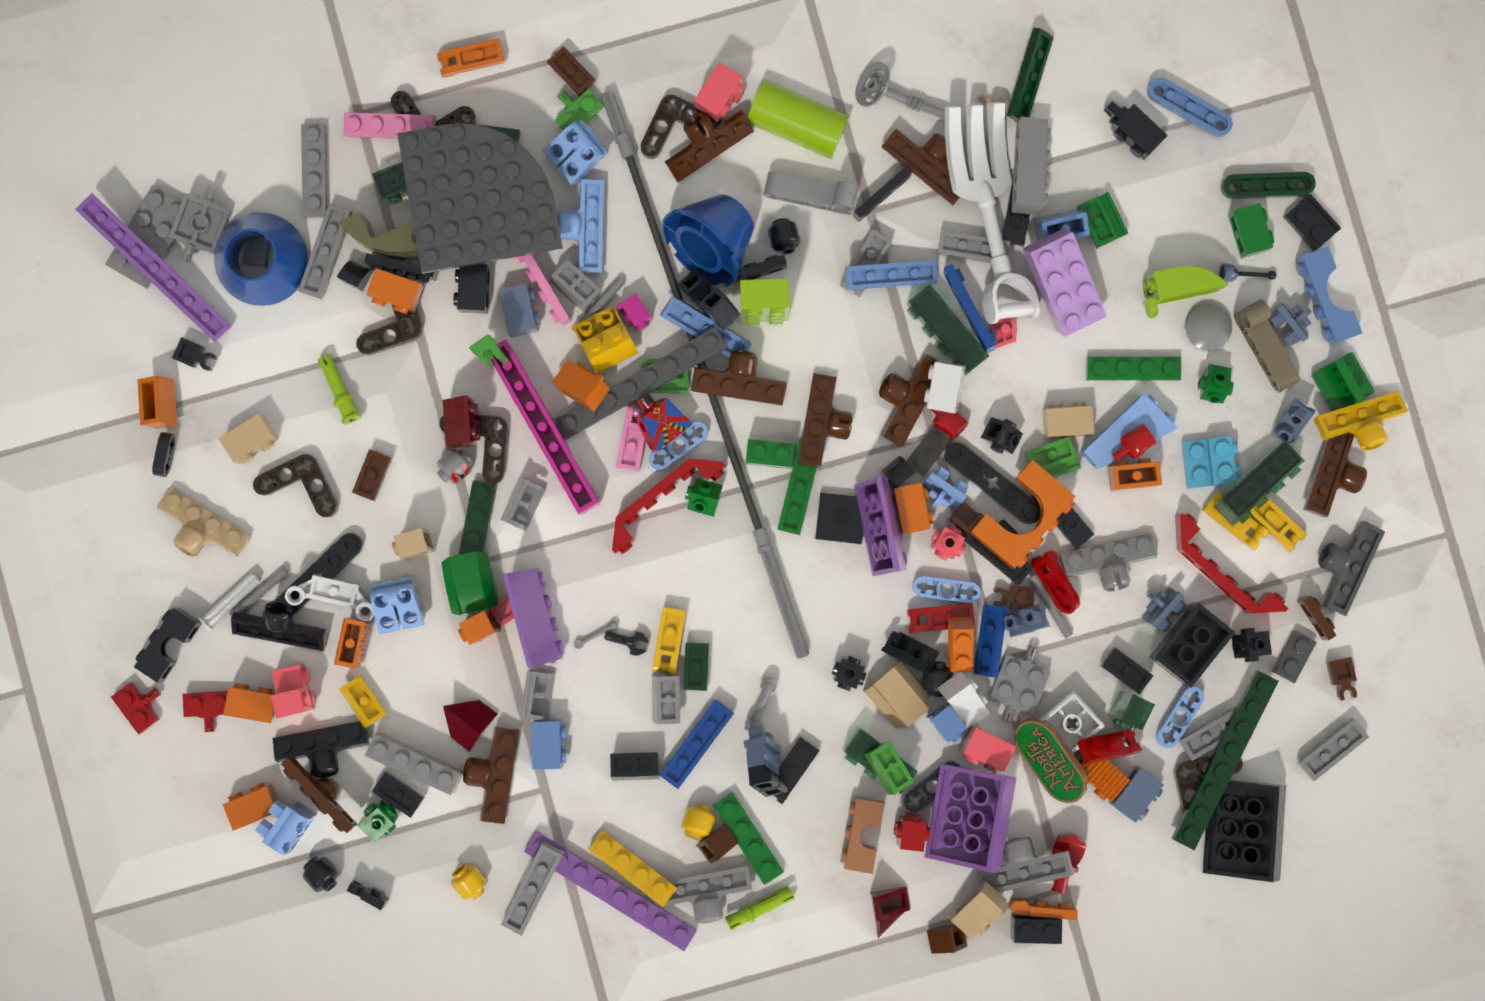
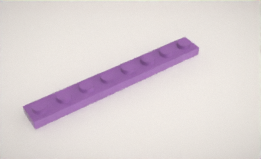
(153, 267)
(617, 895)

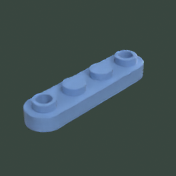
(1189, 107)

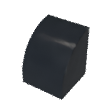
(355, 275)
(898, 471)

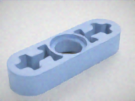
(695, 440)
(962, 597)
(1170, 717)

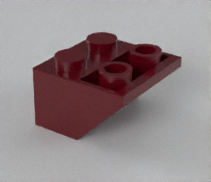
(460, 422)

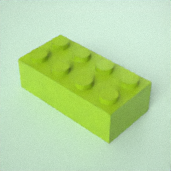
(764, 301)

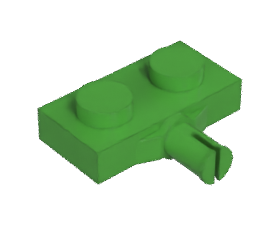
(579, 109)

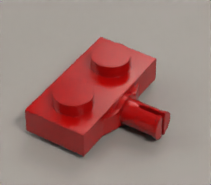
(204, 705)
(137, 706)

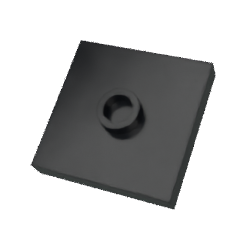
(839, 519)

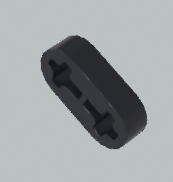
(163, 454)

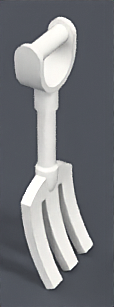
(984, 191)

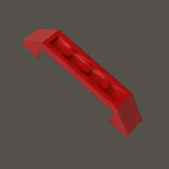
(1185, 531)
(622, 538)

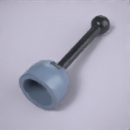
(1230, 272)

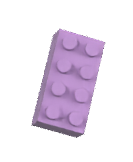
(1064, 282)

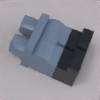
(764, 762)

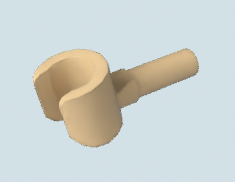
(987, 99)

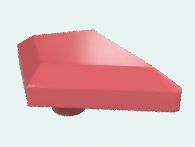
(1004, 331)

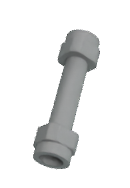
(768, 686)

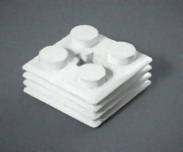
(1072, 707)

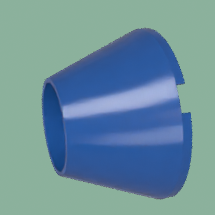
(710, 237)
(287, 267)

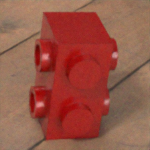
(911, 832)

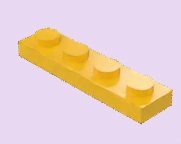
(633, 868)

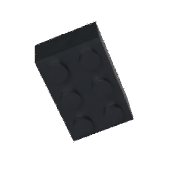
(1192, 644)

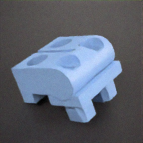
(576, 151)
(396, 603)
(288, 828)

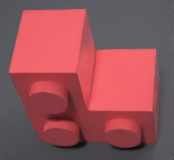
(720, 92)
(292, 691)
(987, 748)

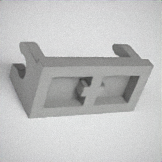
(575, 285)
(523, 504)
(537, 695)
(666, 699)

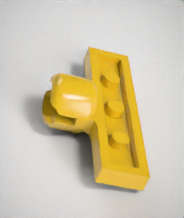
(1363, 420)

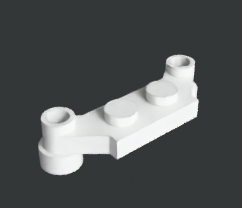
(332, 592)

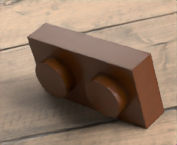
(571, 71)
(372, 475)
(1322, 625)

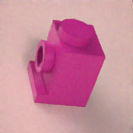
(635, 313)

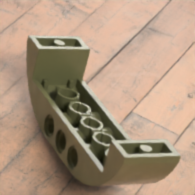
(394, 244)

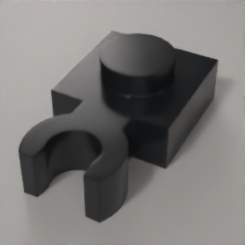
(191, 354)
(374, 896)

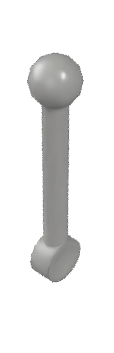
(579, 643)

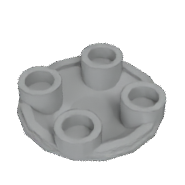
(1208, 327)

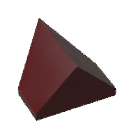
(468, 721)
(888, 907)

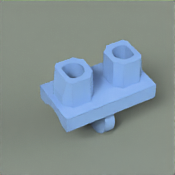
(943, 491)

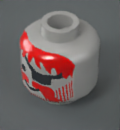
(454, 466)

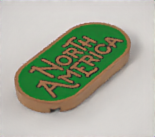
(1051, 760)

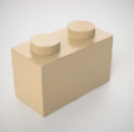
(1068, 421)
(248, 439)
(413, 544)
(979, 910)

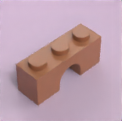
(857, 855)

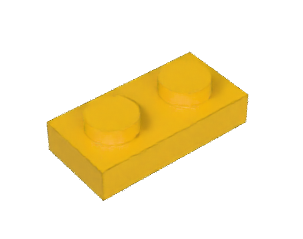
(362, 701)

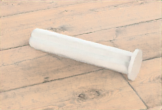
(229, 601)

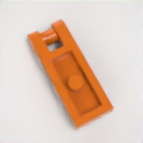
(471, 57)

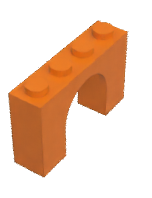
(1052, 499)

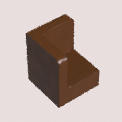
(965, 518)

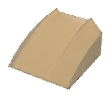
(899, 696)

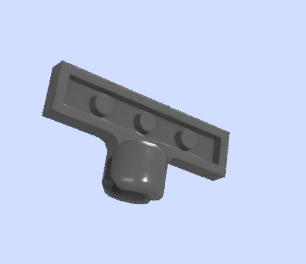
(1349, 566)

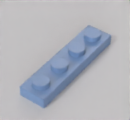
(891, 274)
(697, 323)

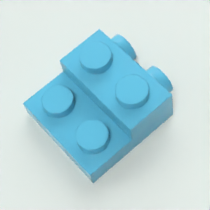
(1210, 462)

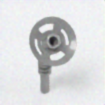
(881, 88)

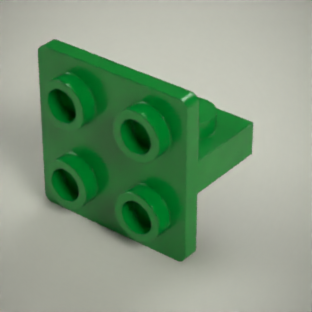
(1343, 382)

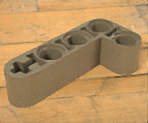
(1266, 346)

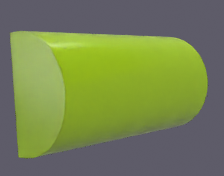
(797, 119)

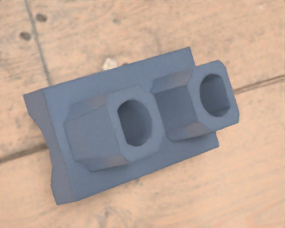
(1284, 315)
(1293, 421)
(1161, 607)
(1026, 620)

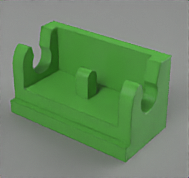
(486, 348)
(889, 768)

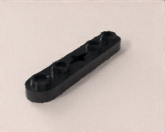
(974, 468)
(334, 561)

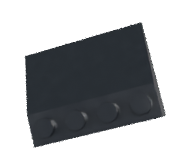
(1246, 832)

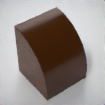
(717, 844)
(946, 939)

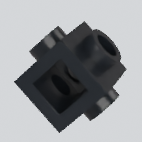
(1002, 435)
(1251, 644)
(841, 667)

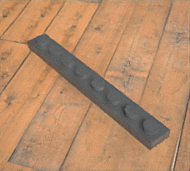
(643, 381)

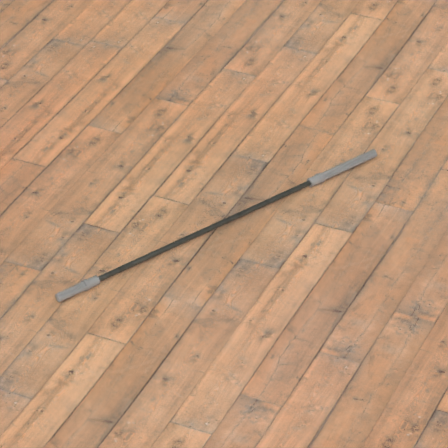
(760, 534)

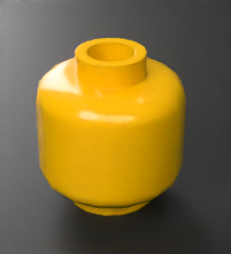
(698, 822)
(468, 881)

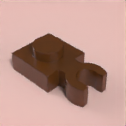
(1018, 597)
(1342, 674)

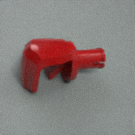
(1076, 847)

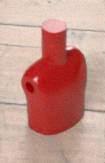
(950, 423)
(1135, 443)

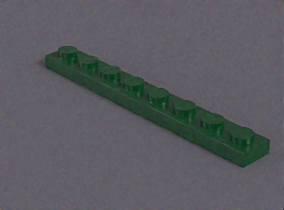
(1225, 759)

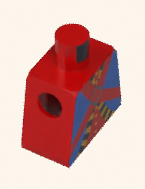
(660, 421)

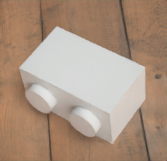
(945, 386)
(964, 700)

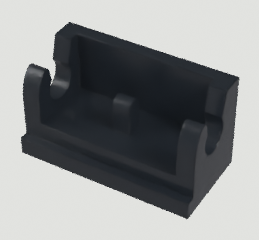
(910, 651)
(634, 766)

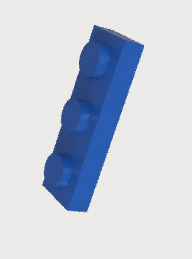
(990, 641)

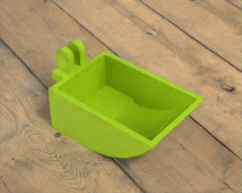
(1178, 284)

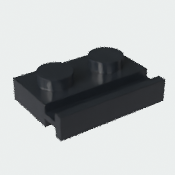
(1312, 222)
(770, 265)

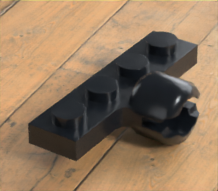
(278, 627)
(321, 746)

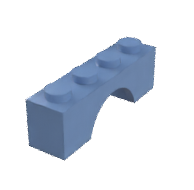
(1336, 323)

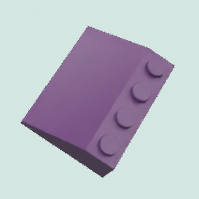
(880, 526)
(533, 616)
(970, 818)

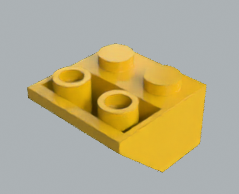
(605, 339)

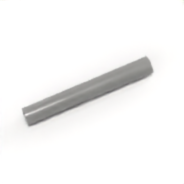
(603, 300)
(260, 591)
(1051, 606)

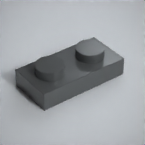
(1294, 656)

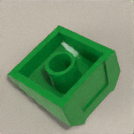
(469, 583)

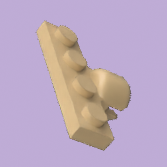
(200, 526)

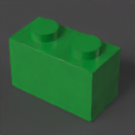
(1251, 230)
(769, 454)

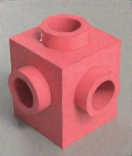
(940, 547)

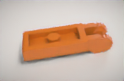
(1042, 909)

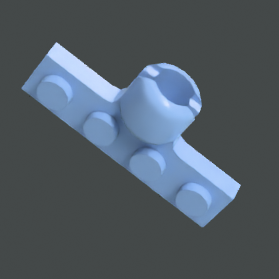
(586, 226)

